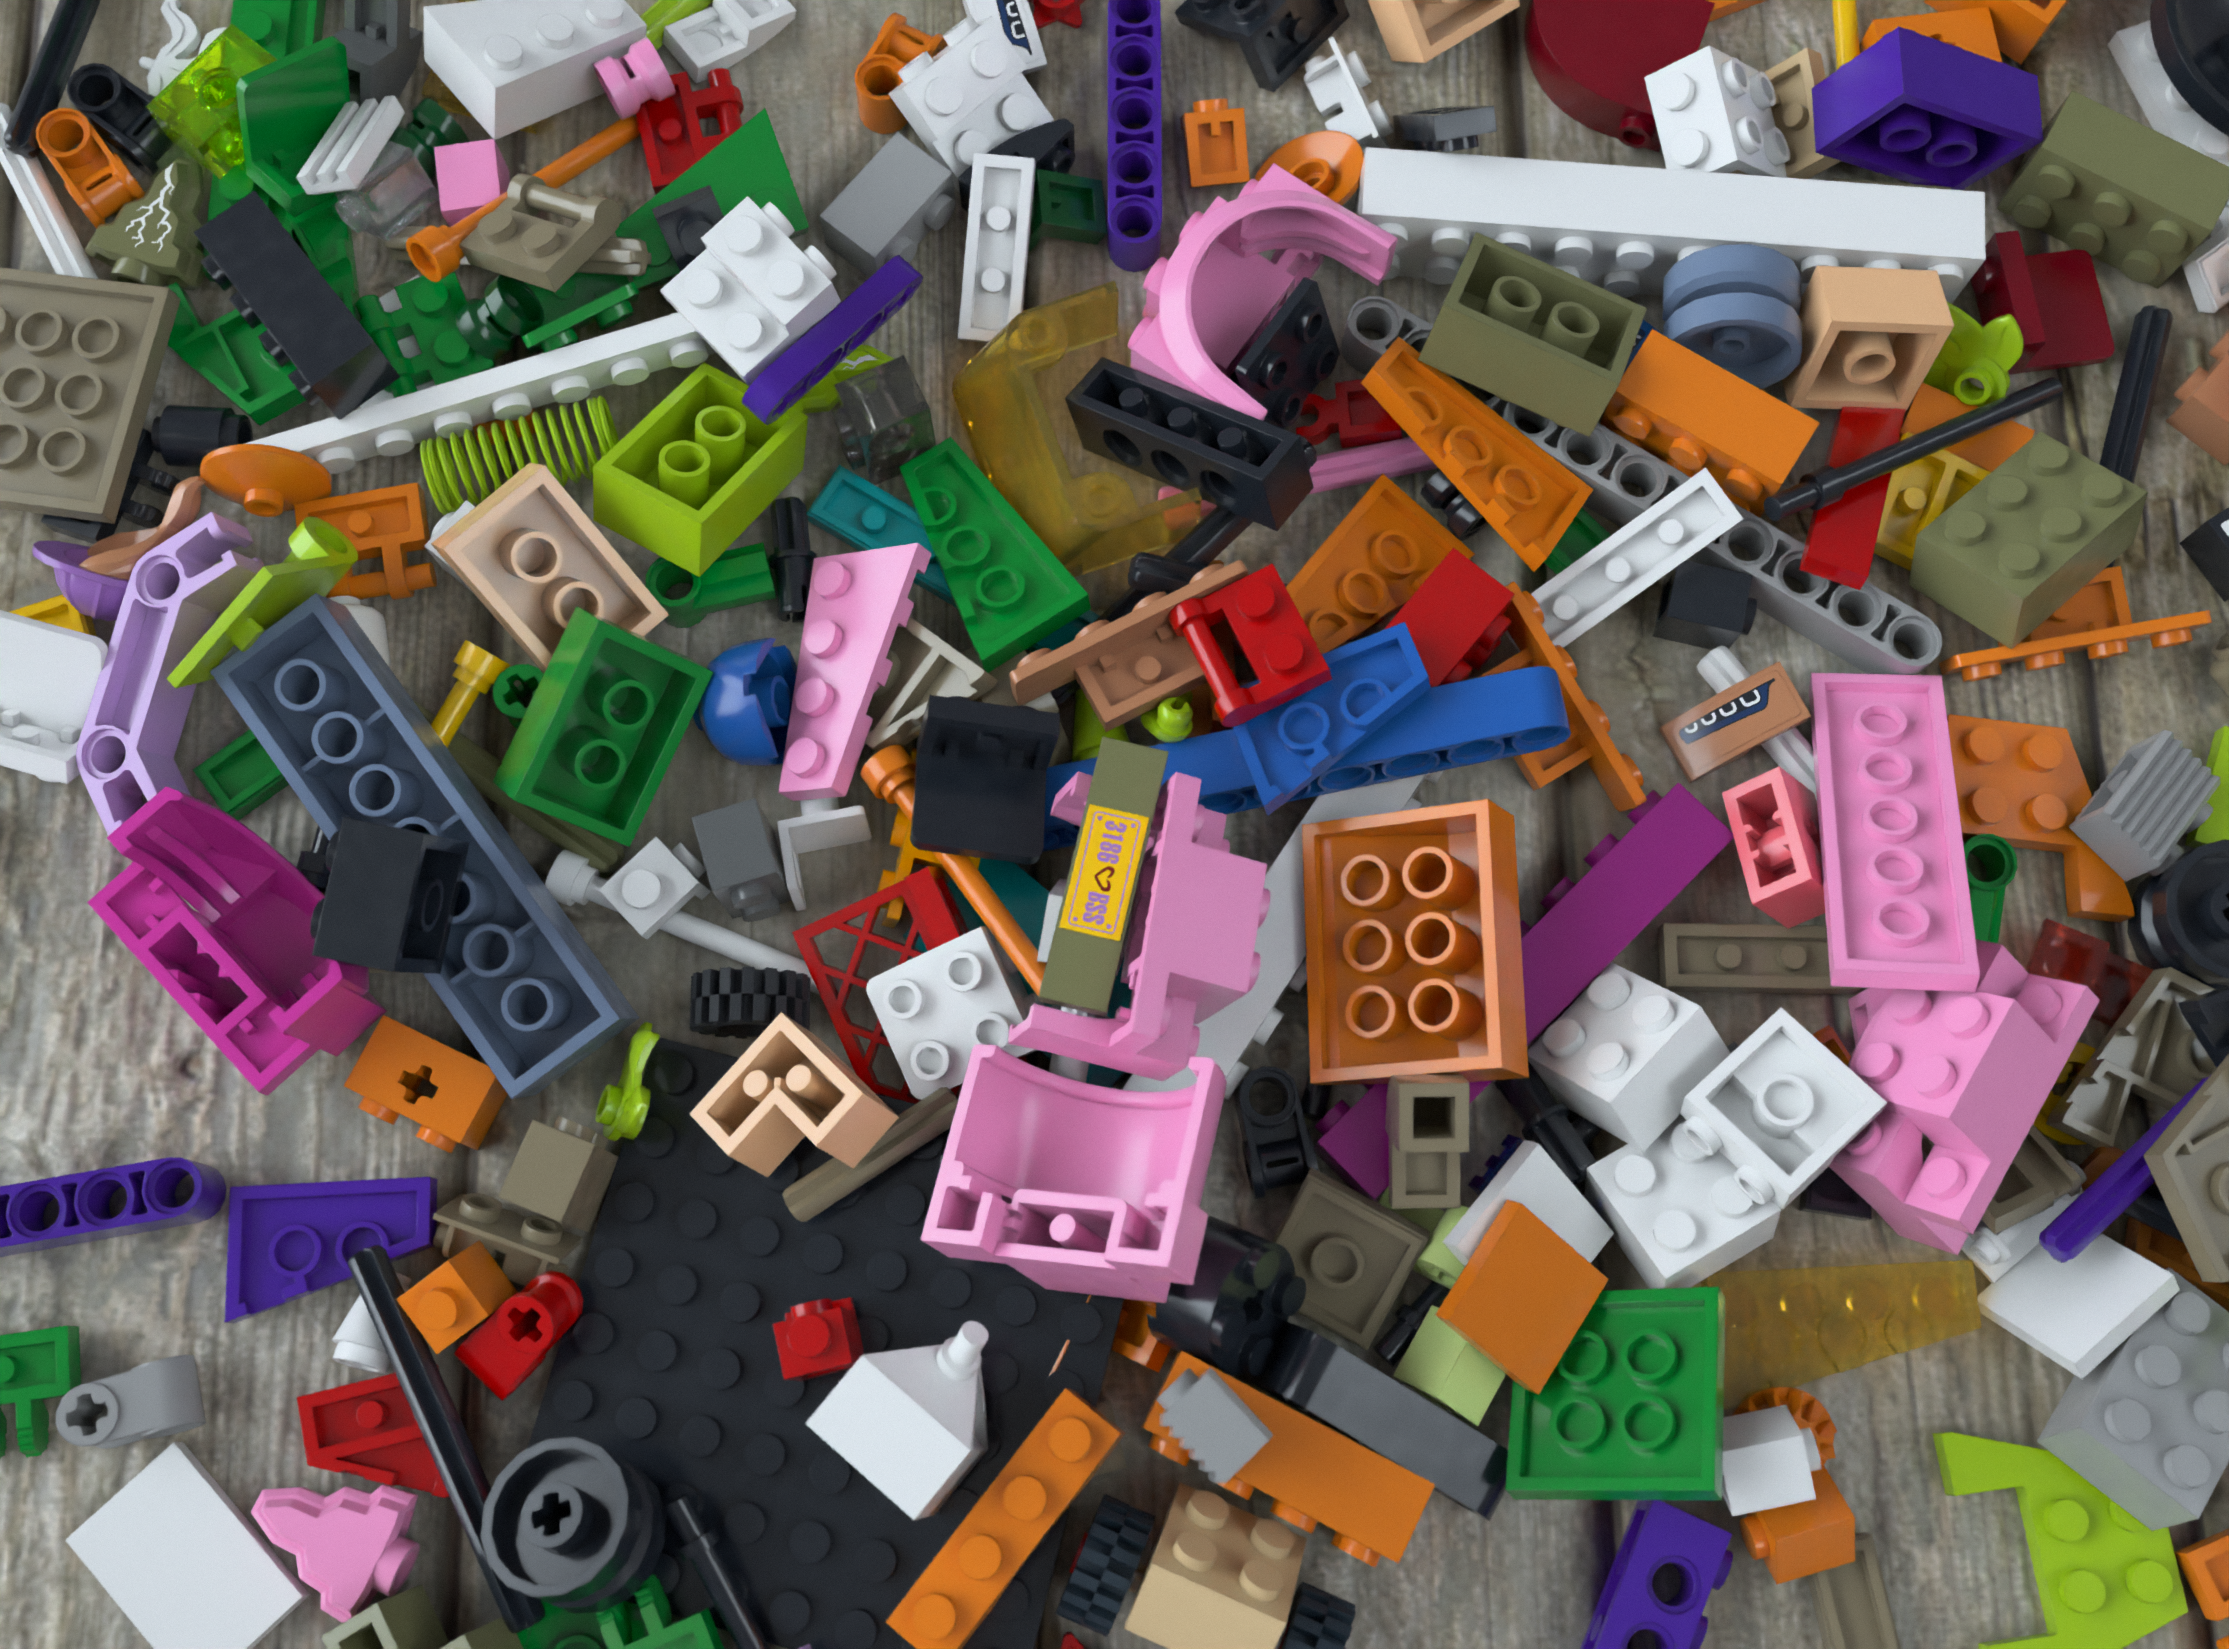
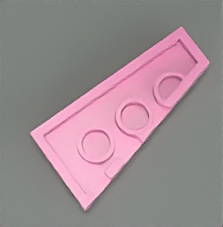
(842, 662)

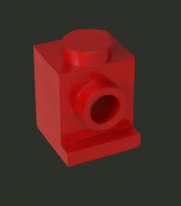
(818, 1339)

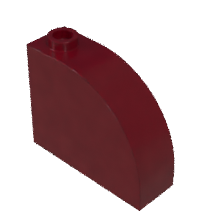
(1599, 51)

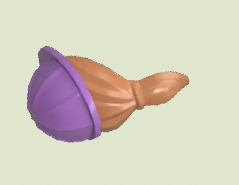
(98, 575)

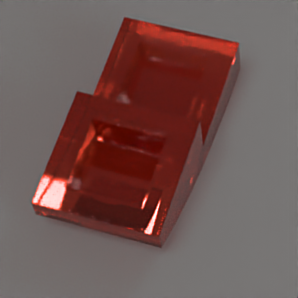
(2085, 960)

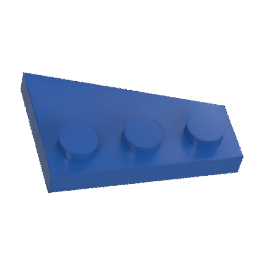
(1316, 729)

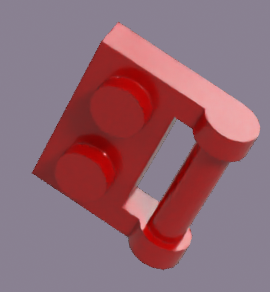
(1269, 636)

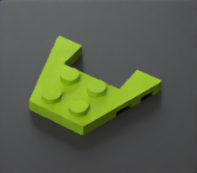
(2093, 1562)

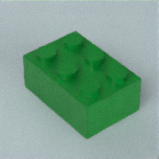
(602, 727)

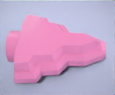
(343, 1541)

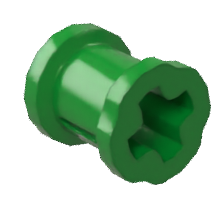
(509, 697)

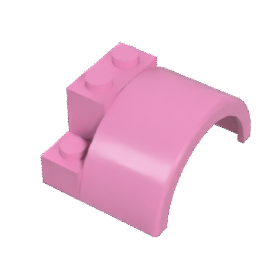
(1076, 1177)

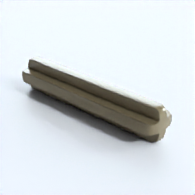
(836, 1179)

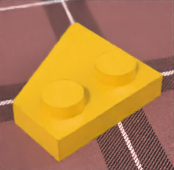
(1918, 497)

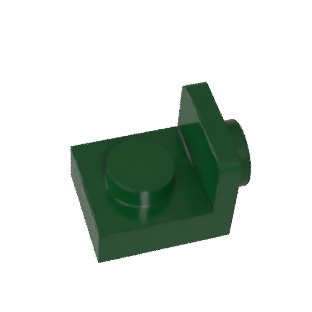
(1067, 208)

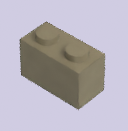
(561, 1173)

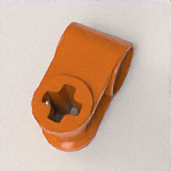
(879, 70)
(91, 171)

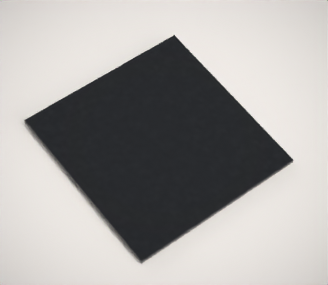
(689, 1383)

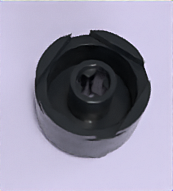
(1236, 1303)

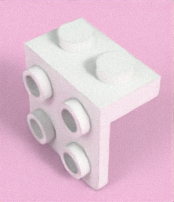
(1717, 116)
(45, 694)
(947, 1005)

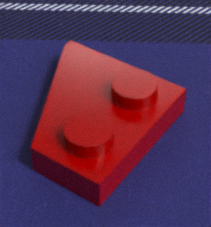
(368, 1434)

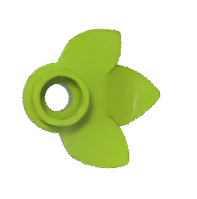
(1978, 354)
(626, 1105)

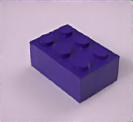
(1926, 111)

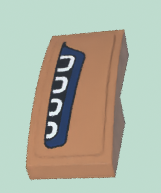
(1734, 722)

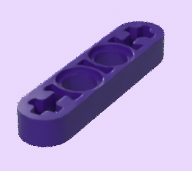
(831, 340)

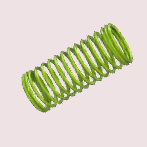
(441, 472)

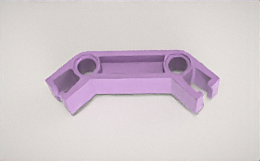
(155, 629)

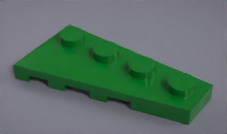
(992, 561)

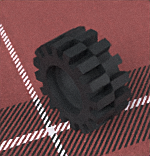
(747, 1000)

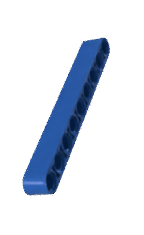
(1435, 733)

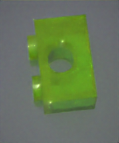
(196, 103)

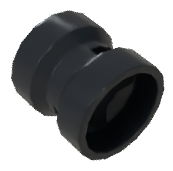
(1462, 515)

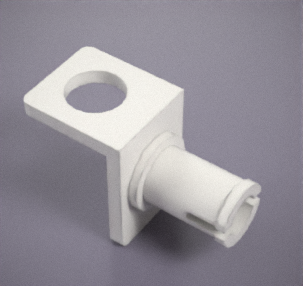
(818, 828)

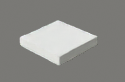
(1546, 1191)
(2080, 1306)

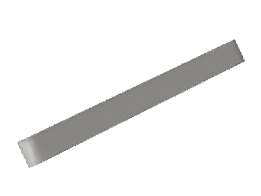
(1771, 550)

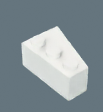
(525, 56)

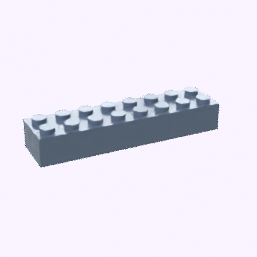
(366, 753)

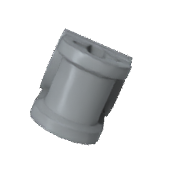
(141, 1405)

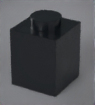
(1705, 606)

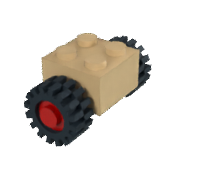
(1208, 1580)

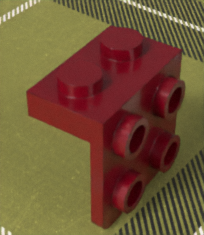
(2051, 299)

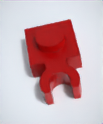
(1352, 414)

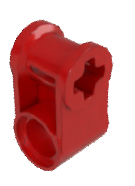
(522, 1332)

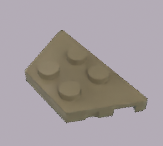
(920, 668)

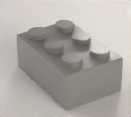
(2153, 1413)

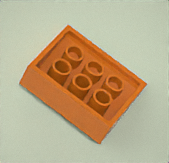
(1414, 946)

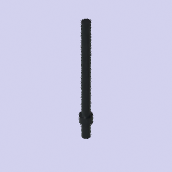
(1828, 484)

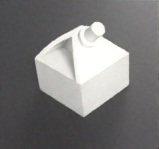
(912, 1419)

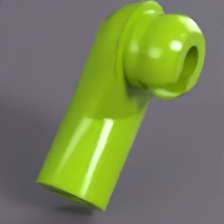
(1171, 719)

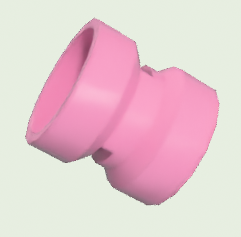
(634, 78)

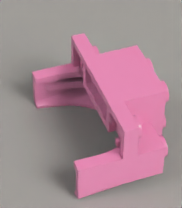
(1222, 294)
(1184, 944)
(1969, 1079)

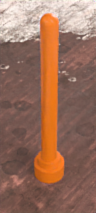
(437, 249)
(892, 777)

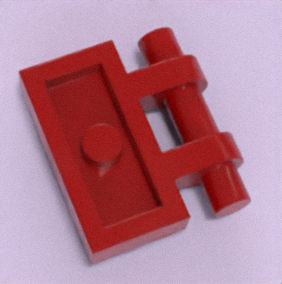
(673, 129)

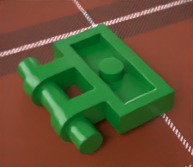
(430, 316)

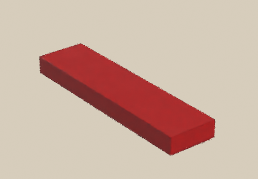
(1846, 532)

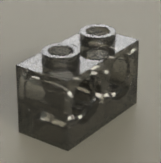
(883, 420)

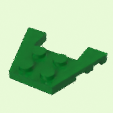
(228, 348)

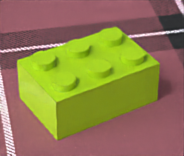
(697, 471)

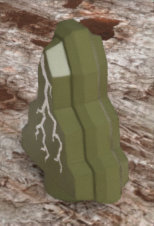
(154, 235)

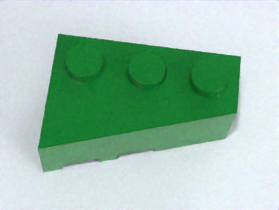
(738, 167)

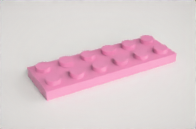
(1890, 834)

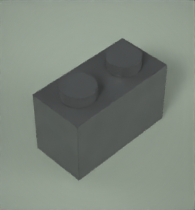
(742, 860)

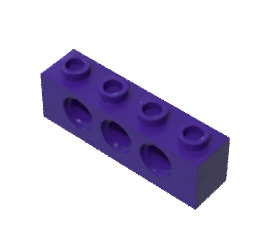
(1628, 1603)

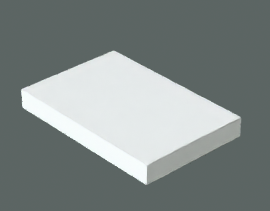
(186, 1560)

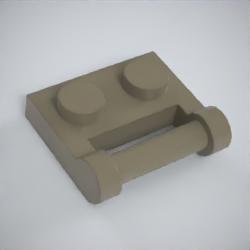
(535, 249)

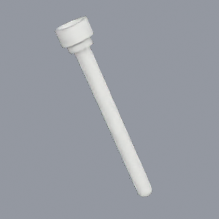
(576, 881)

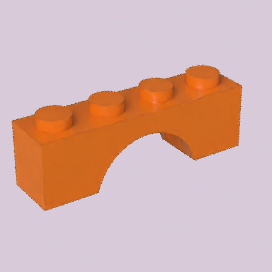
(1006, 1525)

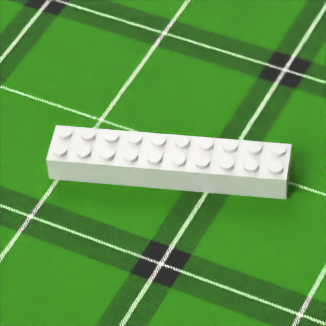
(1636, 222)

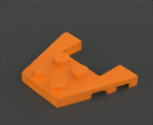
(2028, 790)

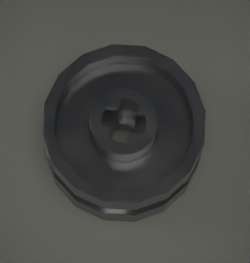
(2185, 916)
(573, 1525)

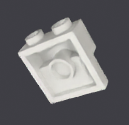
(968, 95)
(753, 288)
(1779, 1110)

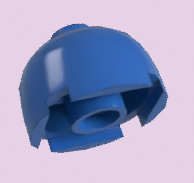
(749, 702)

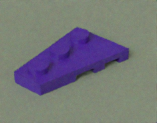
(301, 1234)

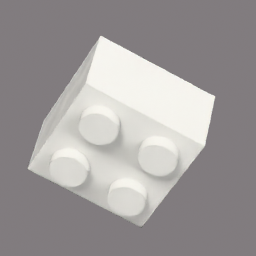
(1627, 1055)
(1677, 1209)

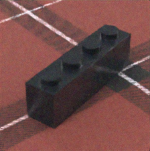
(296, 305)

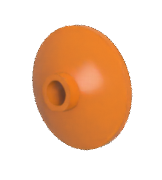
(1322, 160)
(264, 477)

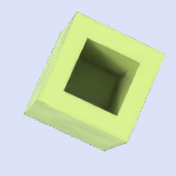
(1449, 1370)

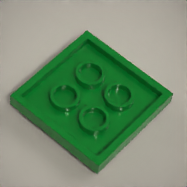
(1628, 1404)

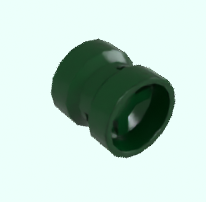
(428, 129)
(499, 317)

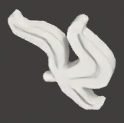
(171, 57)

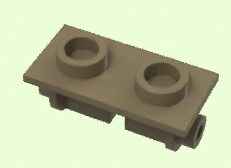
(530, 1242)

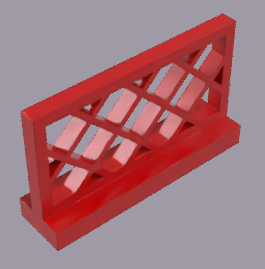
(935, 919)

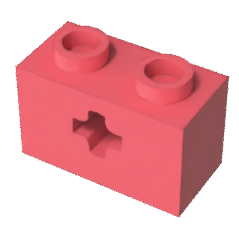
(1778, 845)

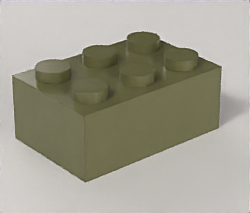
(2117, 190)
(1533, 335)
(2026, 539)

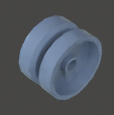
(1737, 310)

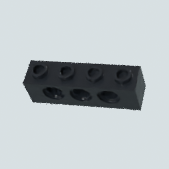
(1191, 442)

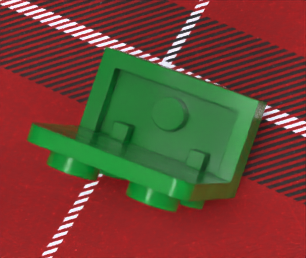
(286, 115)
(577, 304)

